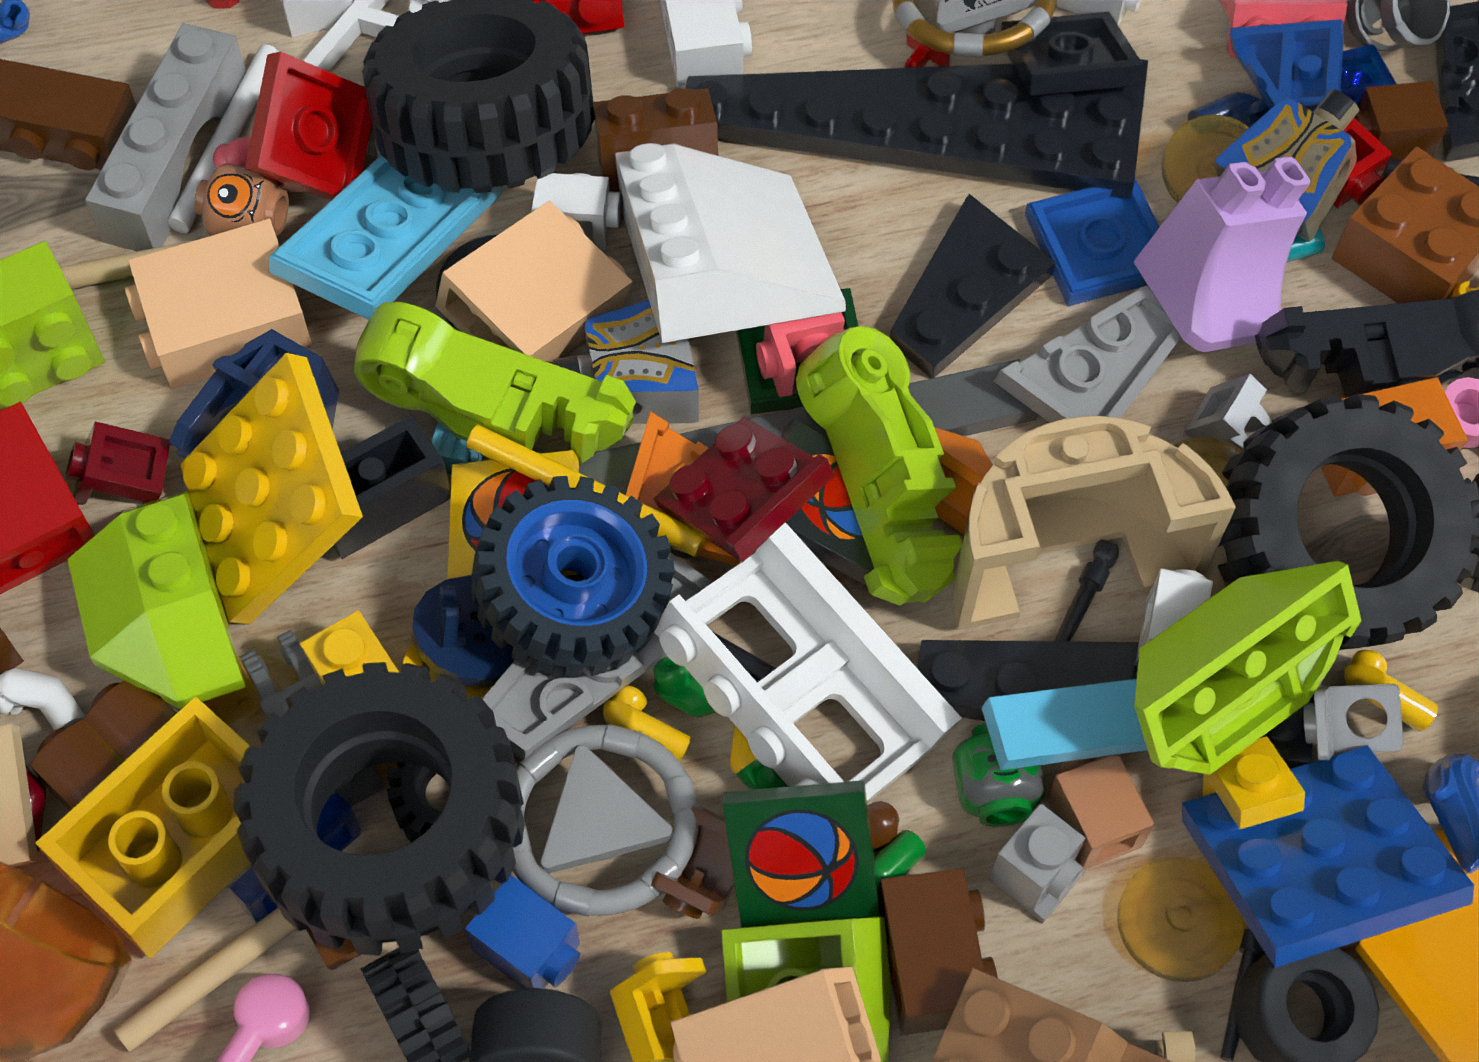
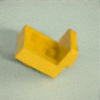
(1256, 786)
(652, 1001)

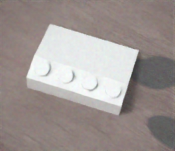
(721, 243)

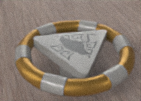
(970, 25)

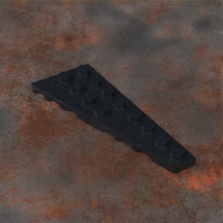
(940, 120)

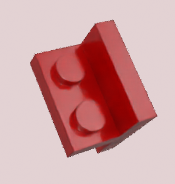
(308, 128)

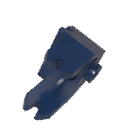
(235, 378)

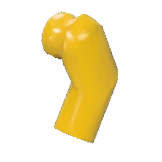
(1370, 668)
(626, 711)

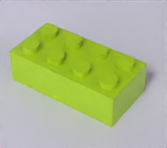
(40, 327)

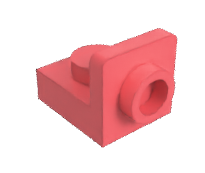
(792, 343)

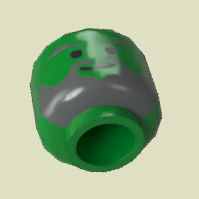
(993, 794)

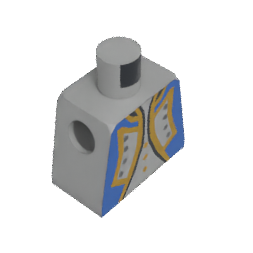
(630, 349)

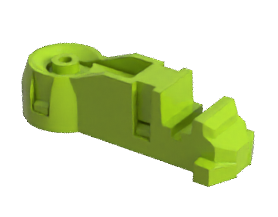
(466, 381)
(886, 458)

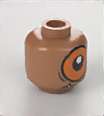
(238, 199)

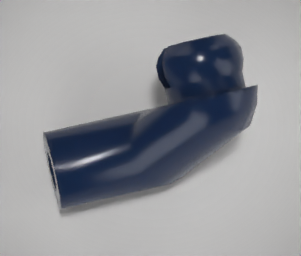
(1236, 105)

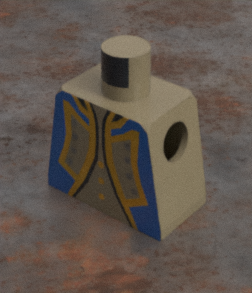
(1313, 140)

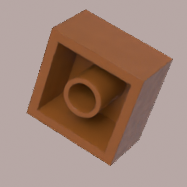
(1415, 232)

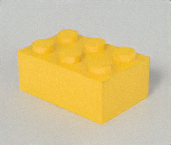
(158, 830)

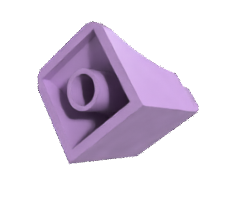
(1226, 253)

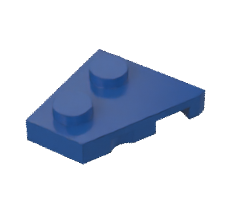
(1292, 59)

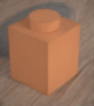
(1101, 806)

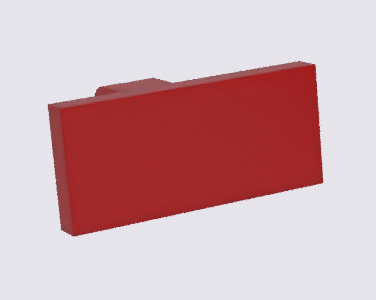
(923, 54)

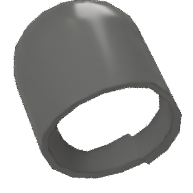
(1406, 21)

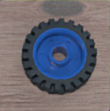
(565, 619)

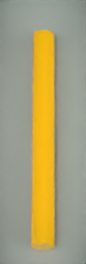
(540, 467)

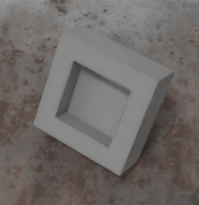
(1229, 410)

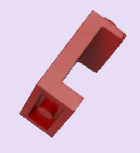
(37, 510)

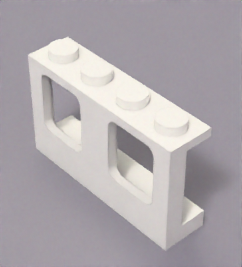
(834, 657)

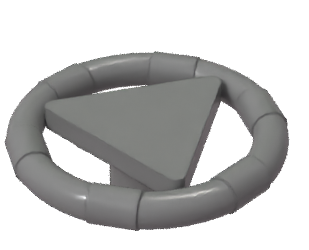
(605, 819)

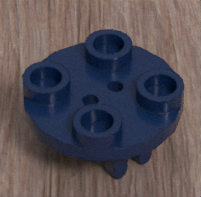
(448, 636)

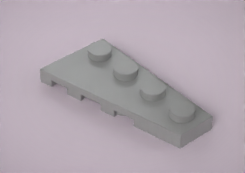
(541, 705)

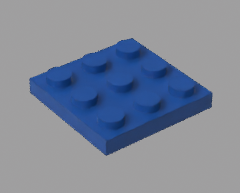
(1338, 869)

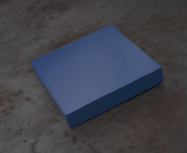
(1093, 240)

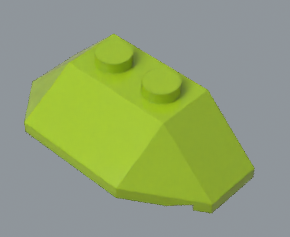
(155, 604)
(1241, 663)

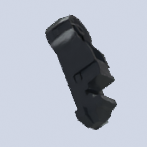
(1374, 344)

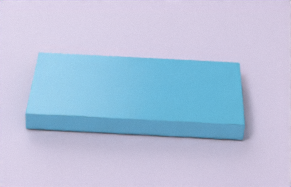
(376, 238)

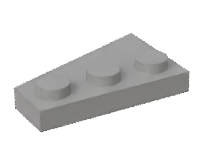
(1098, 364)

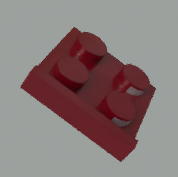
(743, 487)

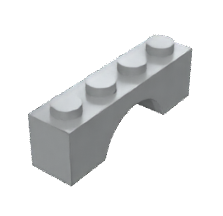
(147, 163)

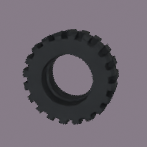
(479, 92)
(1411, 474)
(365, 724)

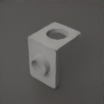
(1327, 722)

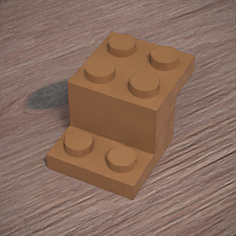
(1014, 1025)

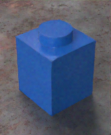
(525, 937)

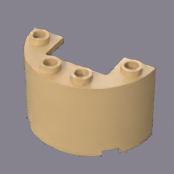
(1084, 485)

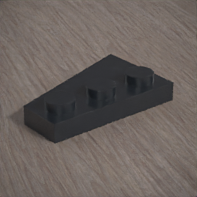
(1459, 80)
(967, 287)

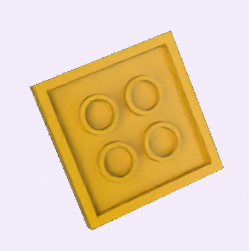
(270, 489)

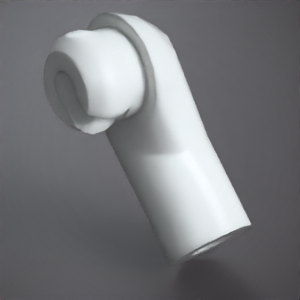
(38, 691)

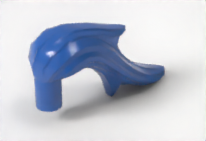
(1454, 796)

